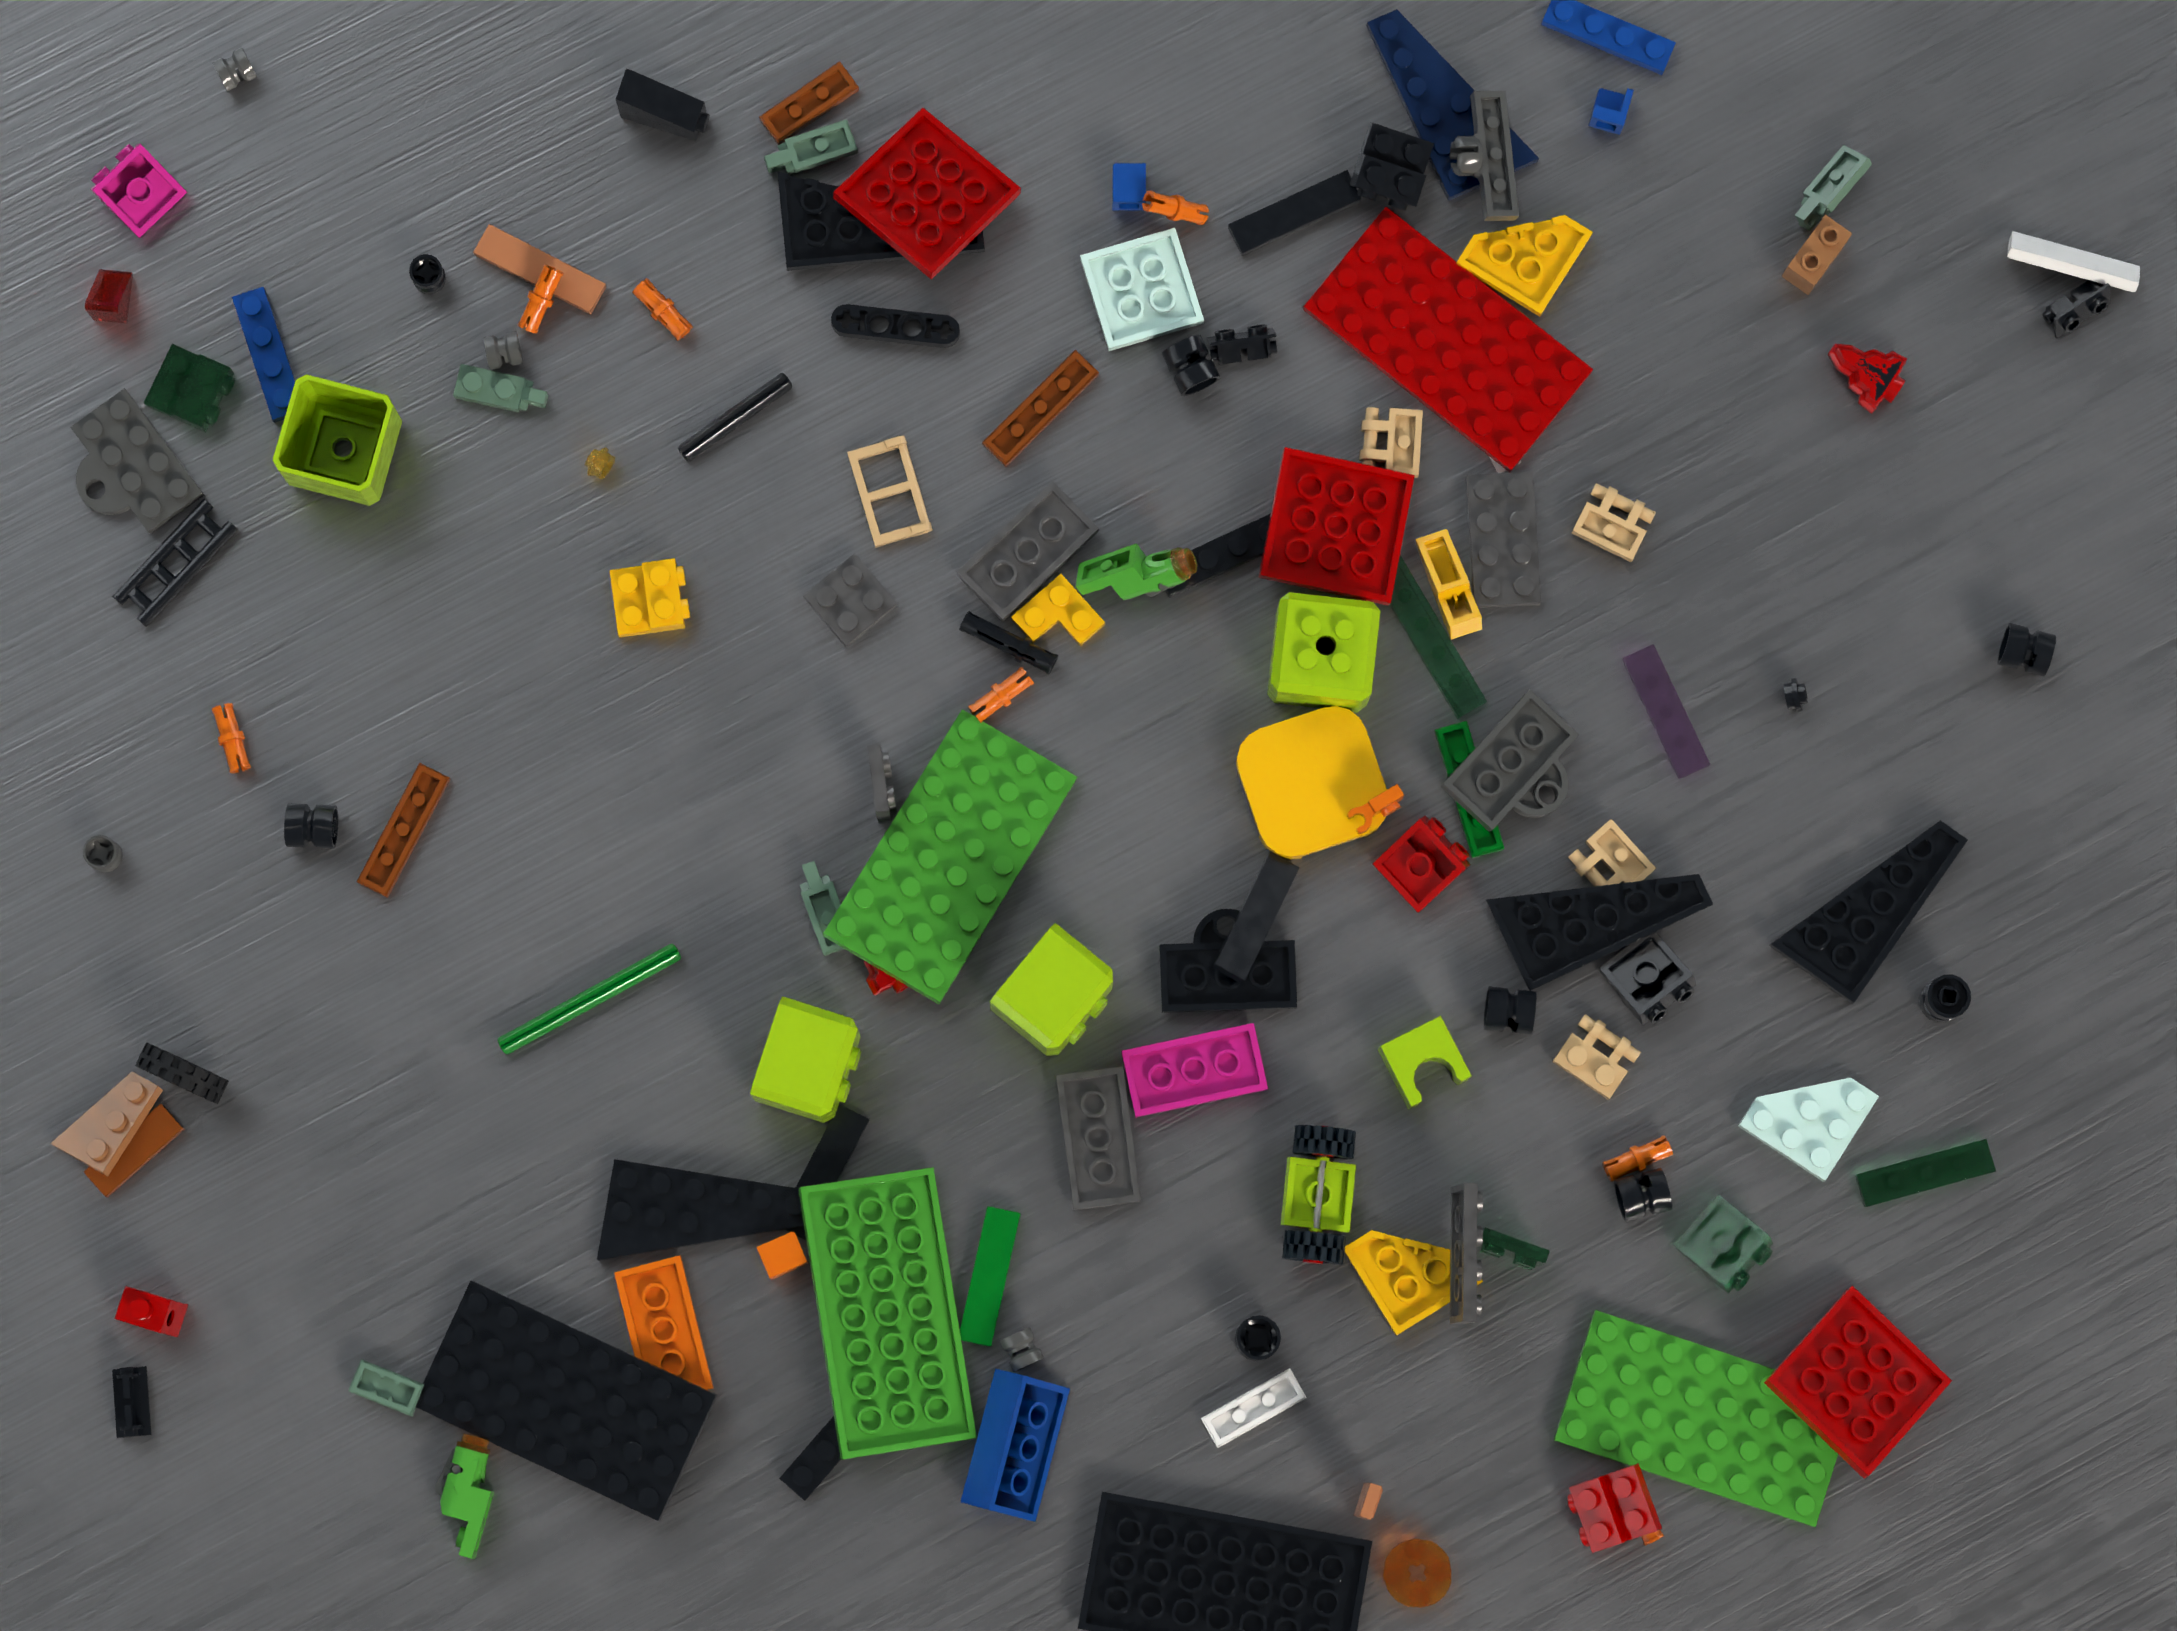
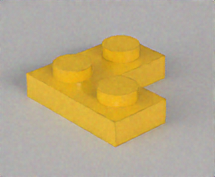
(1060, 604)

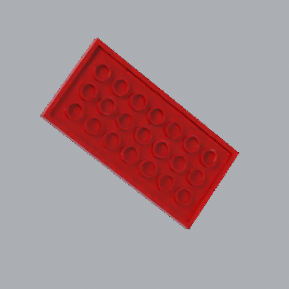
(1447, 339)

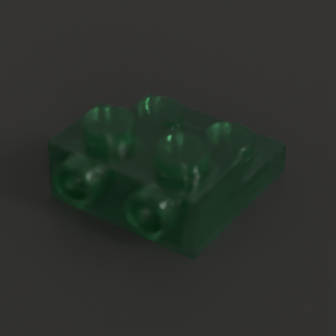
(190, 388)
(1725, 1245)

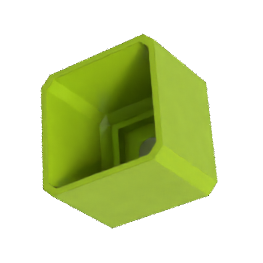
(319, 418)
(1316, 680)
(1054, 992)
(807, 1061)

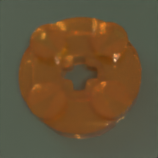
(1436, 1571)

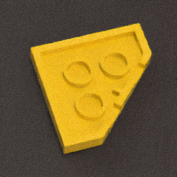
(1526, 259)
(1402, 1276)

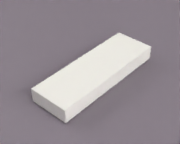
(1253, 1408)

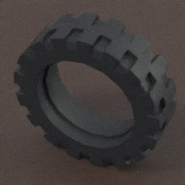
(182, 1073)

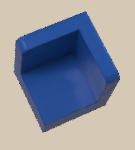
(1610, 110)
(1128, 186)

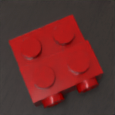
(1422, 862)
(1613, 1508)

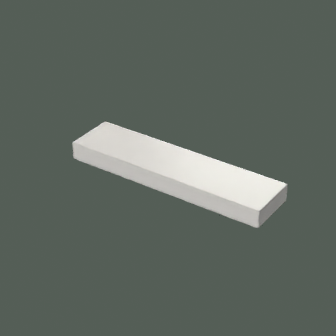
(2073, 261)

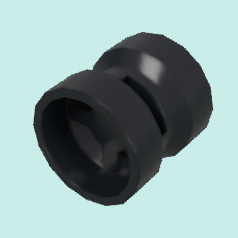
(426, 267)

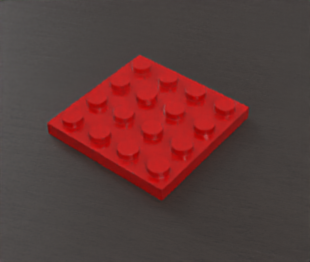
(927, 193)
(1336, 526)
(1858, 1382)

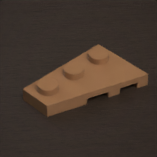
(110, 1124)

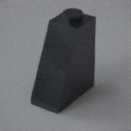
(660, 106)

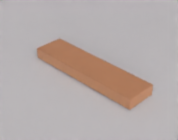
(527, 263)

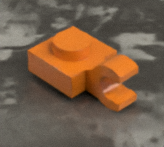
(1383, 803)

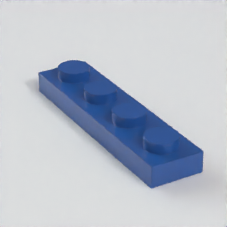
(1609, 34)
(266, 350)

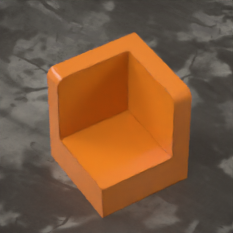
(782, 1255)

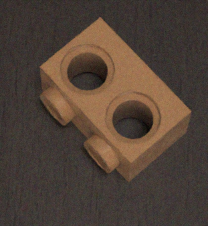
(1816, 254)

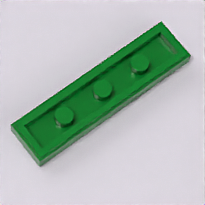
(1454, 746)
(989, 1276)

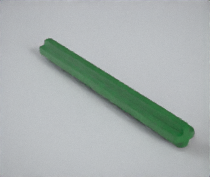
(589, 998)

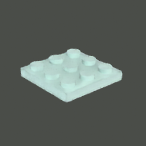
(1141, 289)

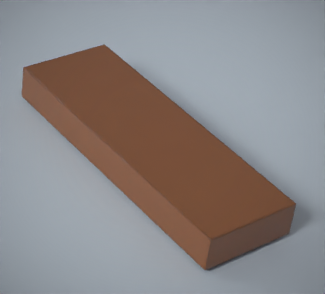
(809, 103)
(152, 1136)

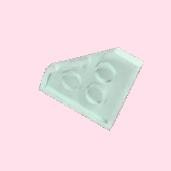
(1810, 1122)

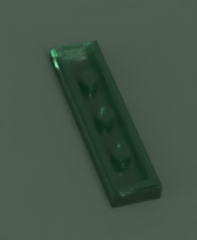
(1925, 1173)

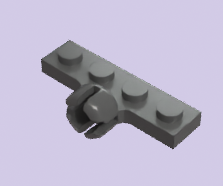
(1489, 156)

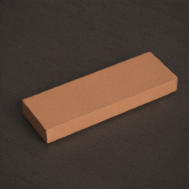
(1368, 1501)

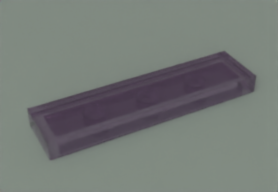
(1666, 711)

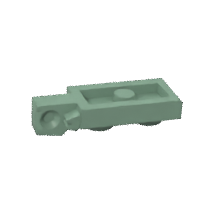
(813, 149)
(1831, 186)
(497, 389)
(821, 903)

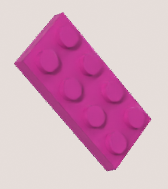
(1194, 1070)

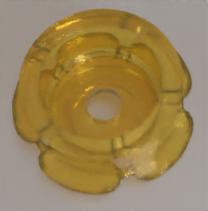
(599, 463)

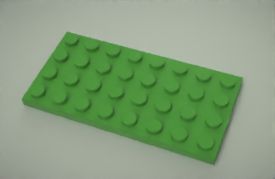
(950, 857)
(887, 1313)
(1693, 1419)

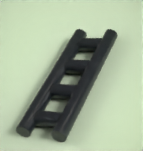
(177, 542)

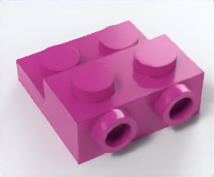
(137, 189)

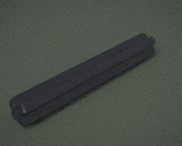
(735, 417)

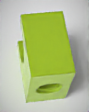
(1419, 1046)

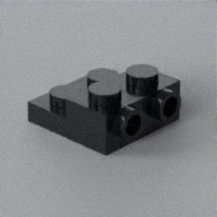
(1391, 166)
(1649, 978)

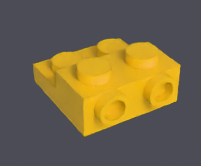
(649, 598)

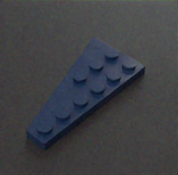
(1434, 98)

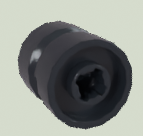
(1199, 373)
(2026, 649)
(309, 825)
(1945, 998)
(1510, 1010)
(1643, 1194)
(1257, 1338)

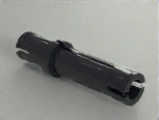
(1008, 642)

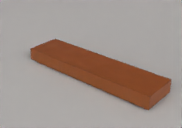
(1040, 408)
(403, 830)

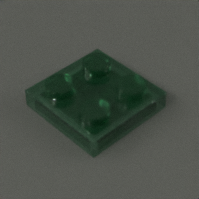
(1524, 1254)

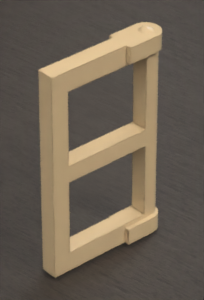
(912, 484)

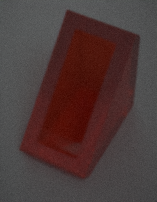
(110, 296)

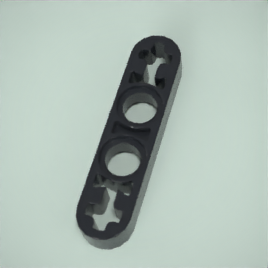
(896, 321)

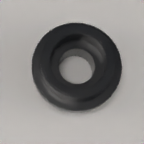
(1795, 695)

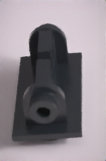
(2090, 300)
(1255, 341)
(131, 1402)

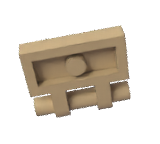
(1403, 439)
(1610, 531)
(1617, 853)
(1591, 1065)

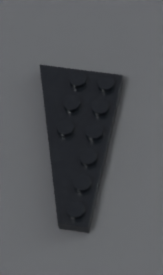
(825, 234)
(1861, 925)
(1574, 927)
(677, 1208)

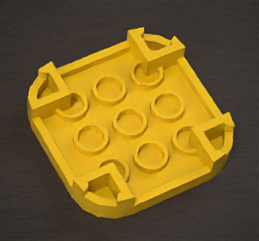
(1306, 780)

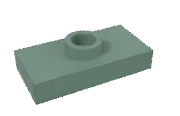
(386, 1387)

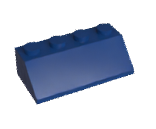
(1015, 1445)

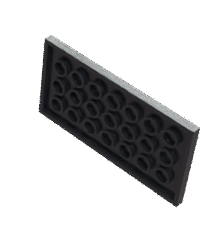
(565, 1400)
(1217, 1572)

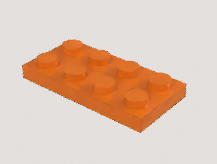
(664, 1319)

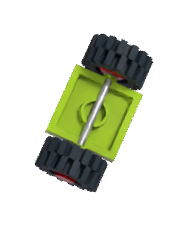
(1318, 1194)

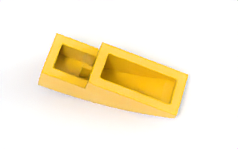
(1449, 584)

